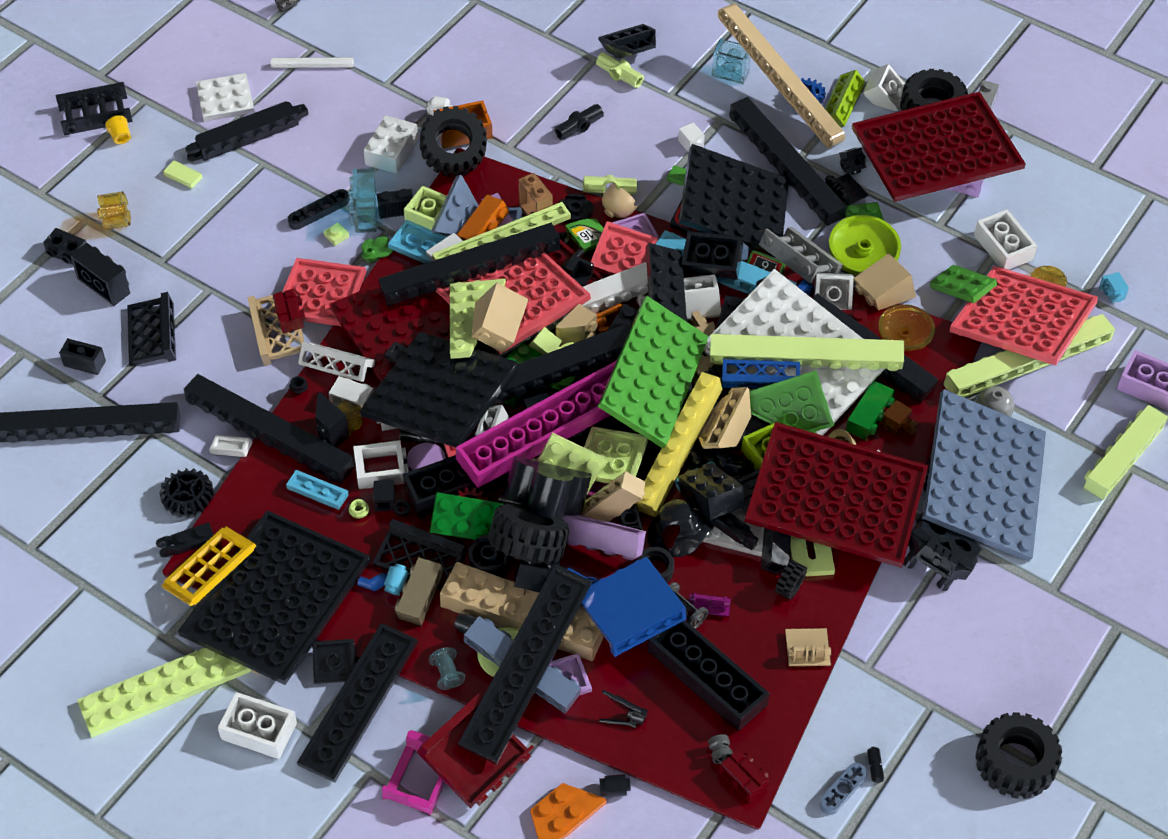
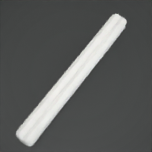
(336, 62)

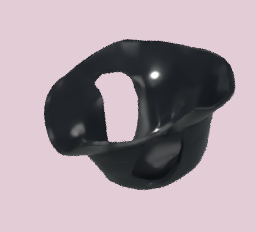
(692, 527)

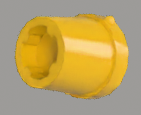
(118, 129)

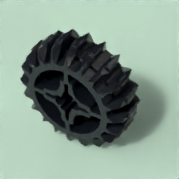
(185, 497)

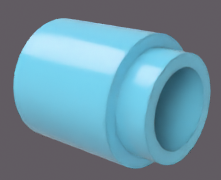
(395, 579)

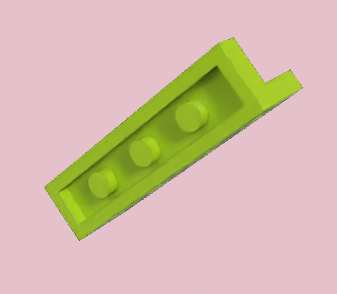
(844, 96)

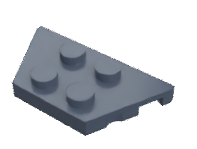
(456, 208)

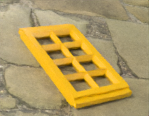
(182, 592)

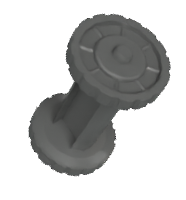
(699, 614)

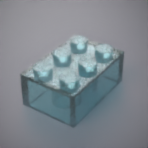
(364, 200)

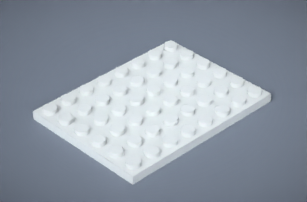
(785, 310)

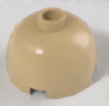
(618, 202)

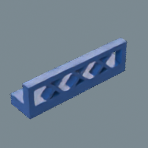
(755, 381)

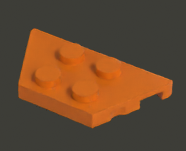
(564, 811)

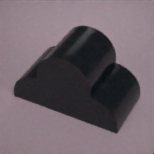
(547, 488)

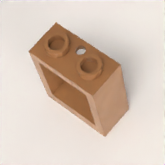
(533, 195)

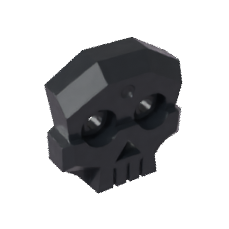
(942, 551)

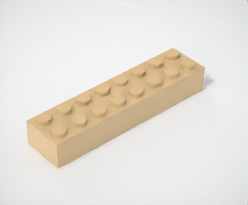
(508, 606)

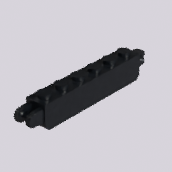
(245, 131)

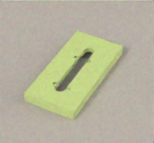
(821, 565)

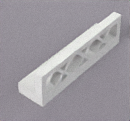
(337, 355)

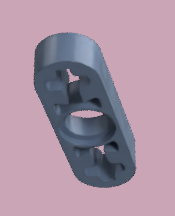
(841, 798)

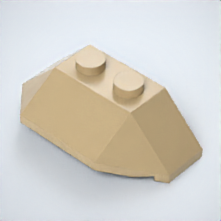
(727, 420)

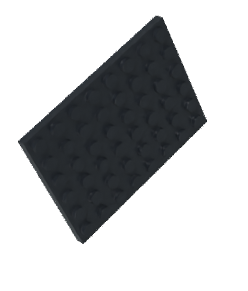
(276, 598)

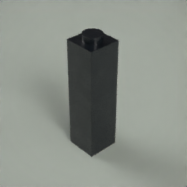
(775, 551)

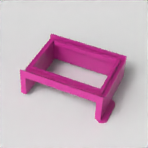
(413, 743)

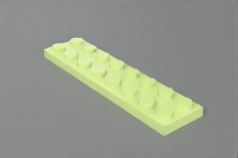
(157, 689)

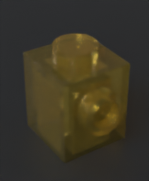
(353, 416)

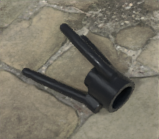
(636, 714)

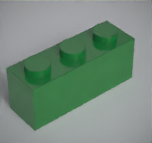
(870, 410)

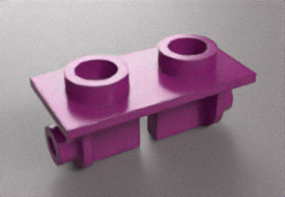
(715, 605)

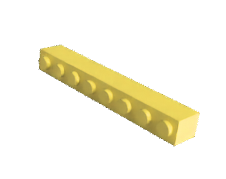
(683, 436)

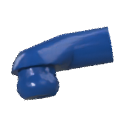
(374, 583)

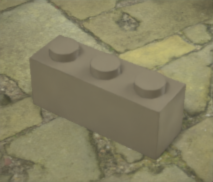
(419, 591)

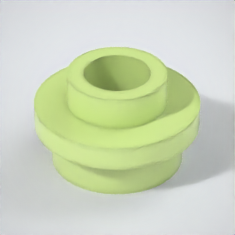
(358, 504)

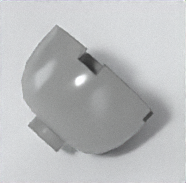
(997, 399)

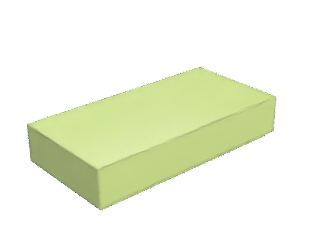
(182, 174)

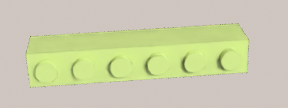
(1125, 452)

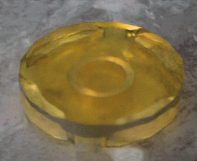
(1050, 274)

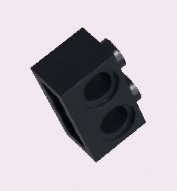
(62, 244)

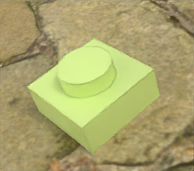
(336, 234)

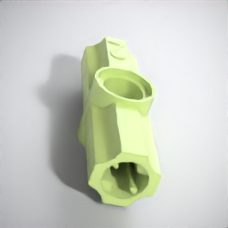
(619, 70)
(598, 184)

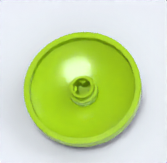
(862, 242)

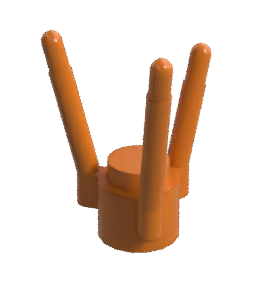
(601, 319)

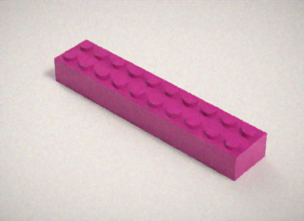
(528, 431)

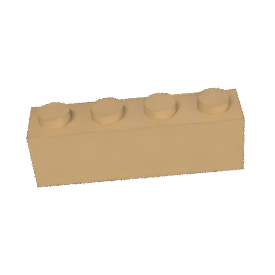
(614, 498)

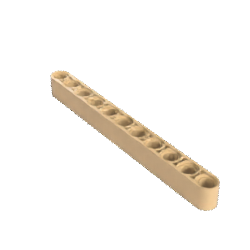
(781, 75)

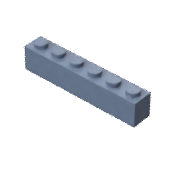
(494, 646)

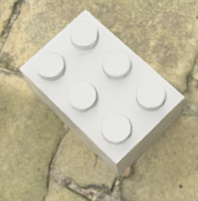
(391, 144)
(1005, 240)
(257, 725)

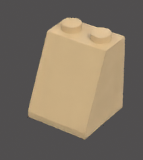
(885, 283)
(498, 317)

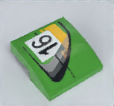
(585, 233)

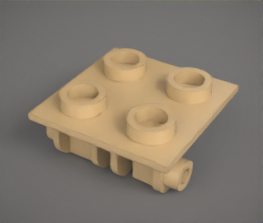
(808, 647)

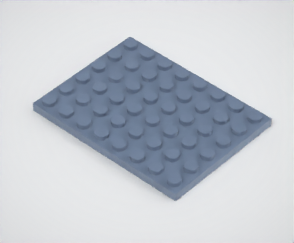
(985, 475)

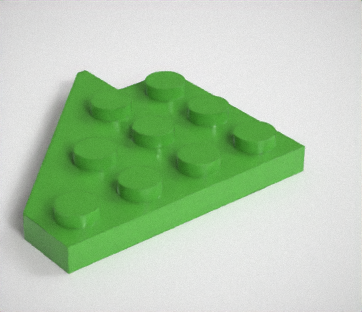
(793, 402)

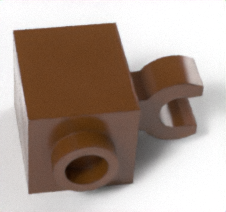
(899, 417)

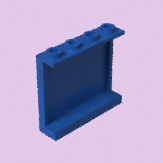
(633, 606)

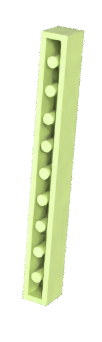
(810, 351)
(1009, 365)

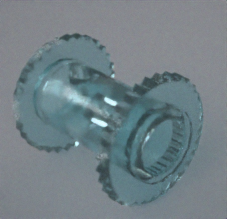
(449, 676)

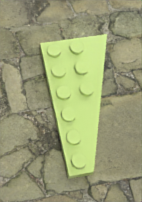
(462, 312)

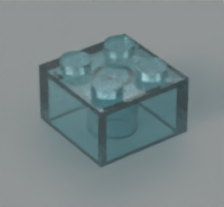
(730, 62)

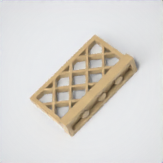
(262, 332)

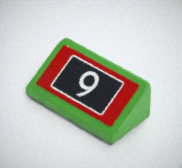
(766, 262)

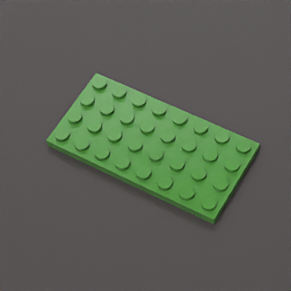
(653, 372)

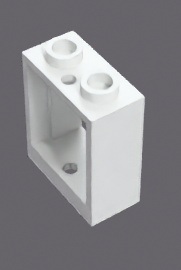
(366, 480)

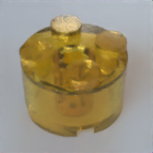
(114, 210)

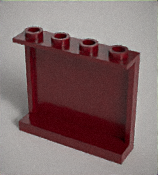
(464, 771)

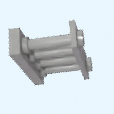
(799, 254)

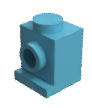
(1114, 287)

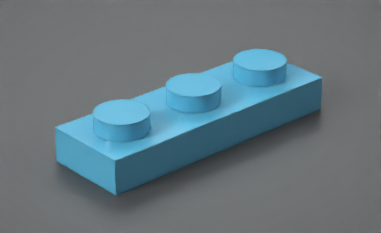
(317, 489)

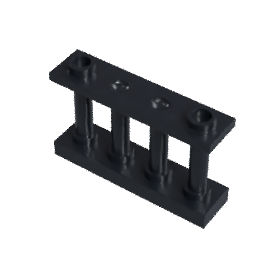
(89, 97)

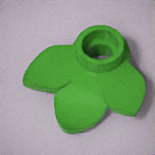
(375, 249)

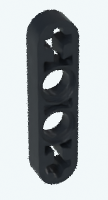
(303, 219)

